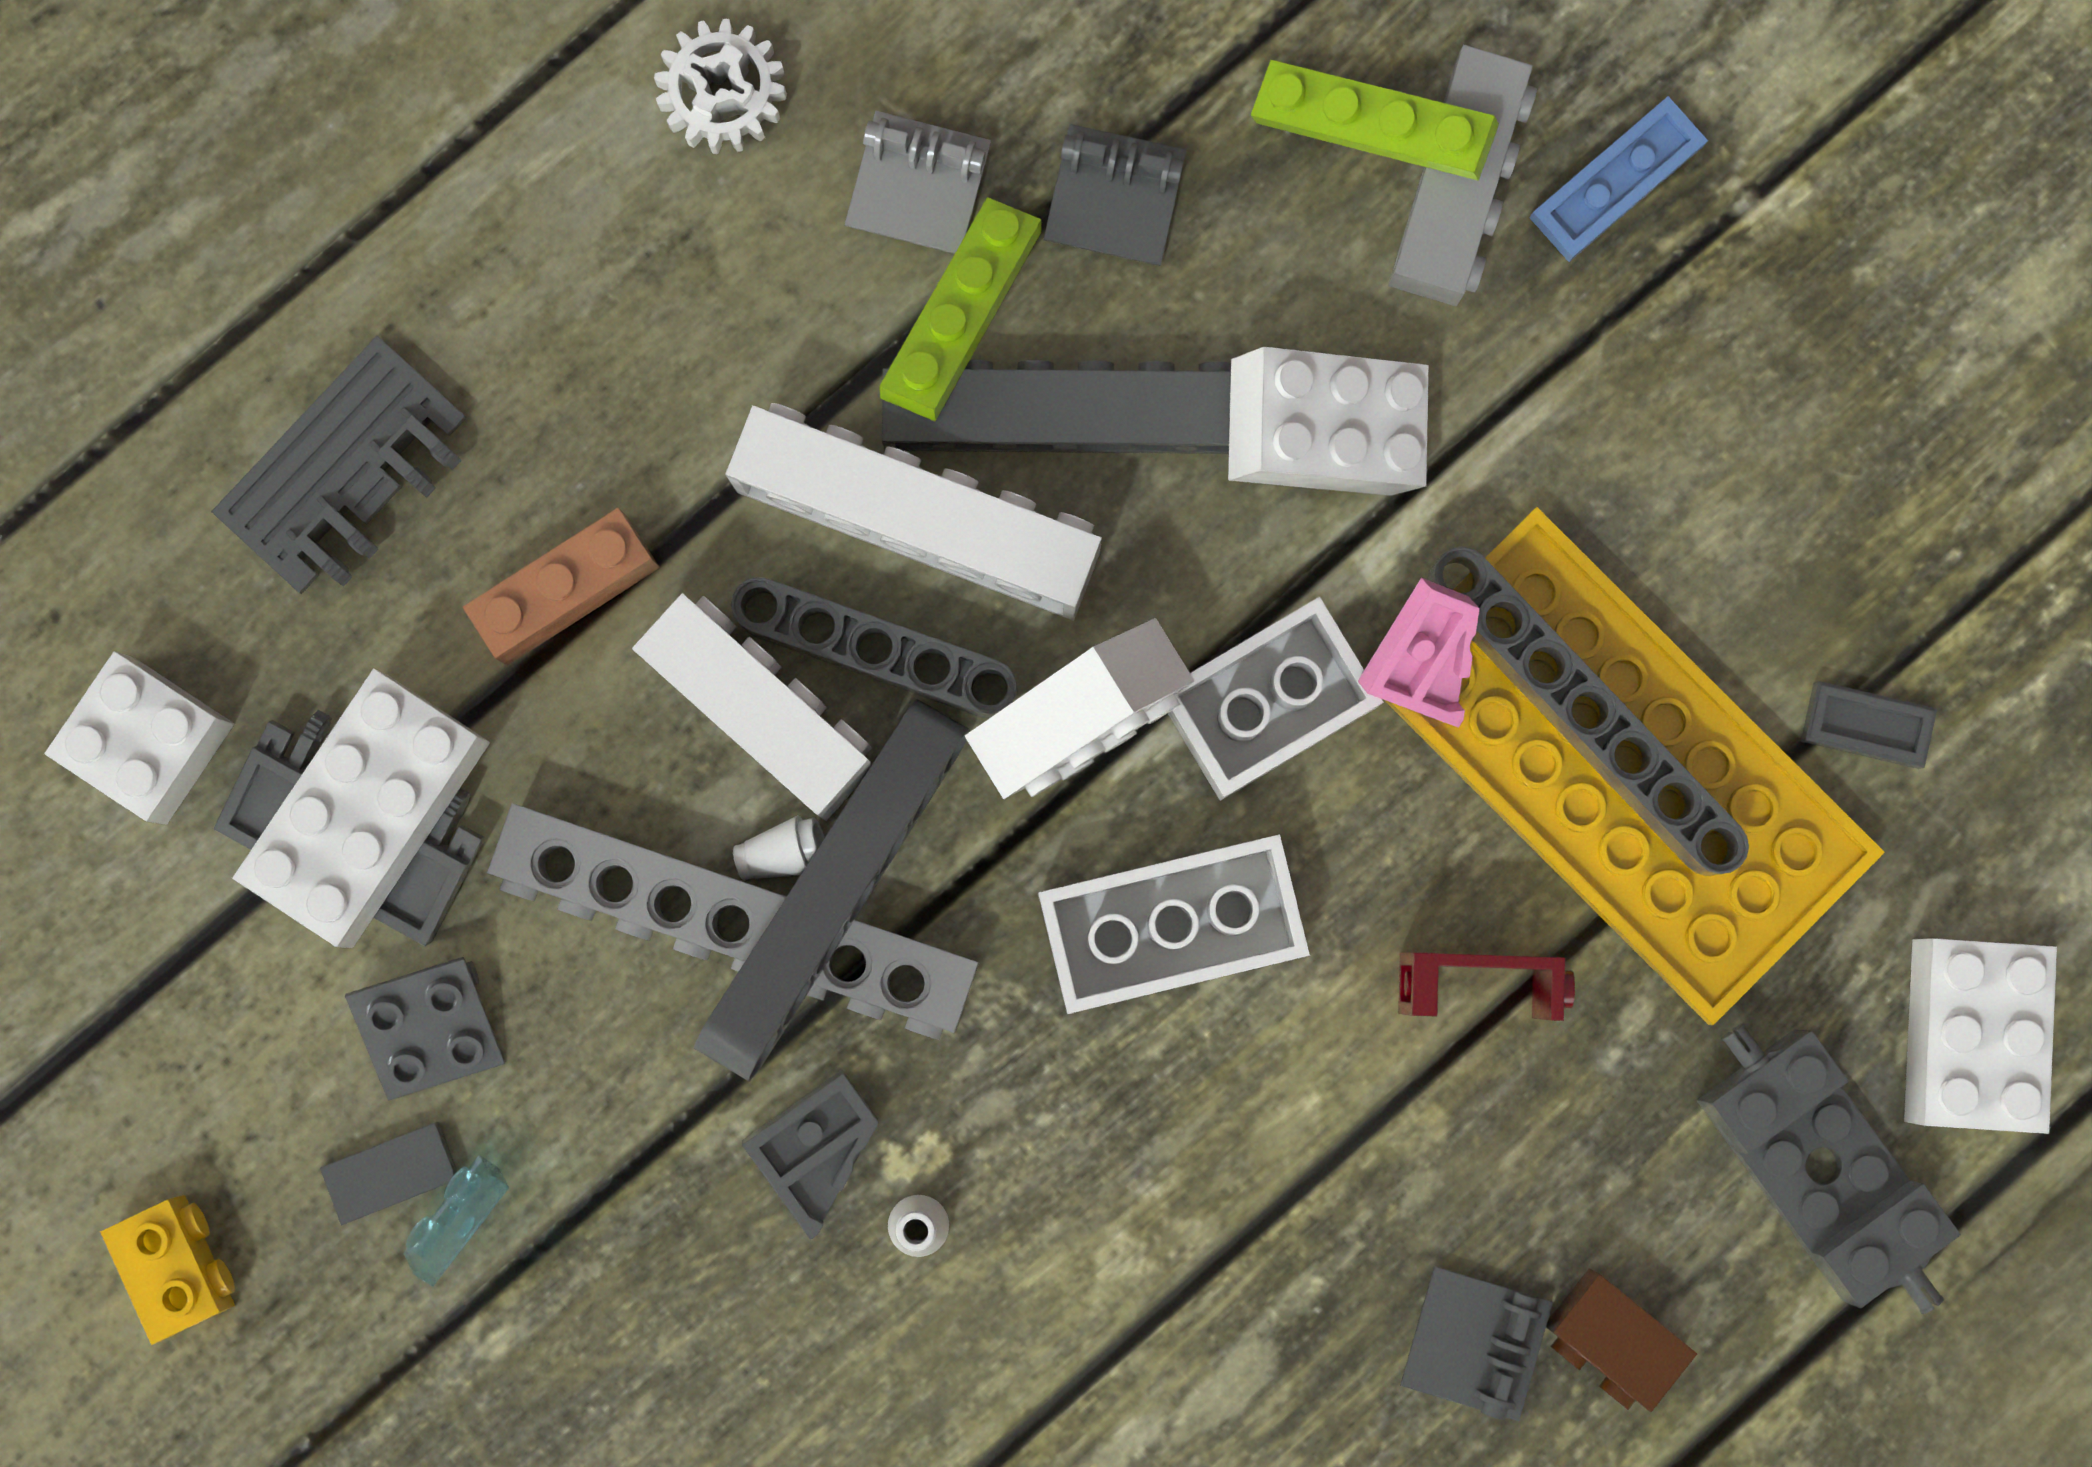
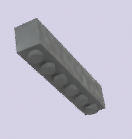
(1073, 410)

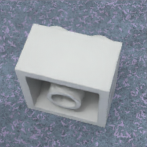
(139, 738)

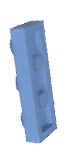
(1618, 179)

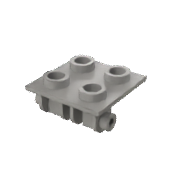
(917, 182)

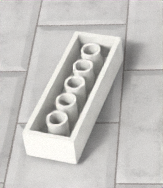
(914, 511)

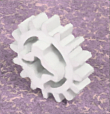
(730, 63)

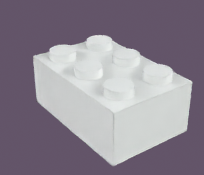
(1328, 421)
(1271, 698)
(1081, 711)
(1980, 1035)

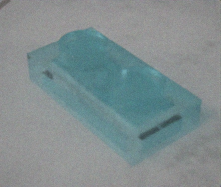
(467, 1203)

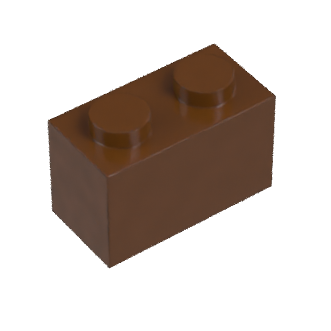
(1620, 1341)

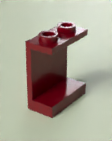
(1418, 981)

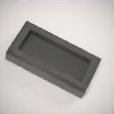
(1869, 725)
(389, 1173)

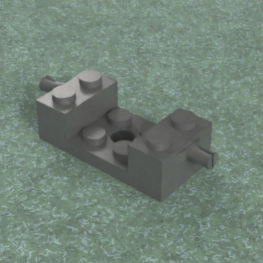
(1867, 1221)

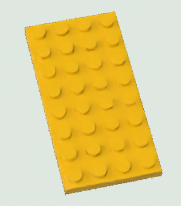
(1693, 929)

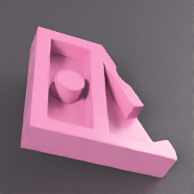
(1426, 654)

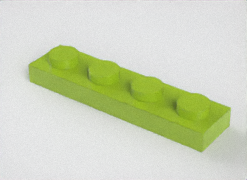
(1375, 119)
(960, 309)

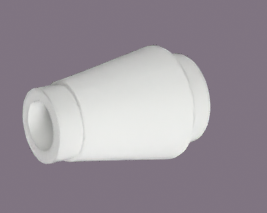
(780, 850)
(929, 1212)

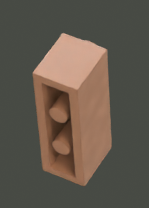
(561, 587)

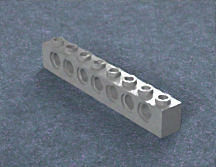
(532, 836)

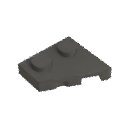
(813, 1148)

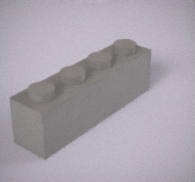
(1453, 211)

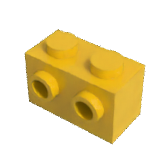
(169, 1267)

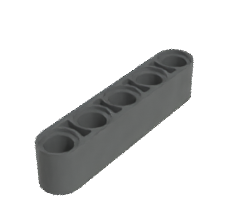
(850, 630)

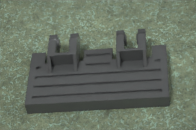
(338, 463)
(430, 880)

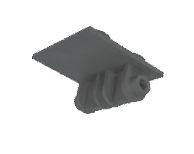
(1114, 194)
(425, 1028)
(1476, 1344)

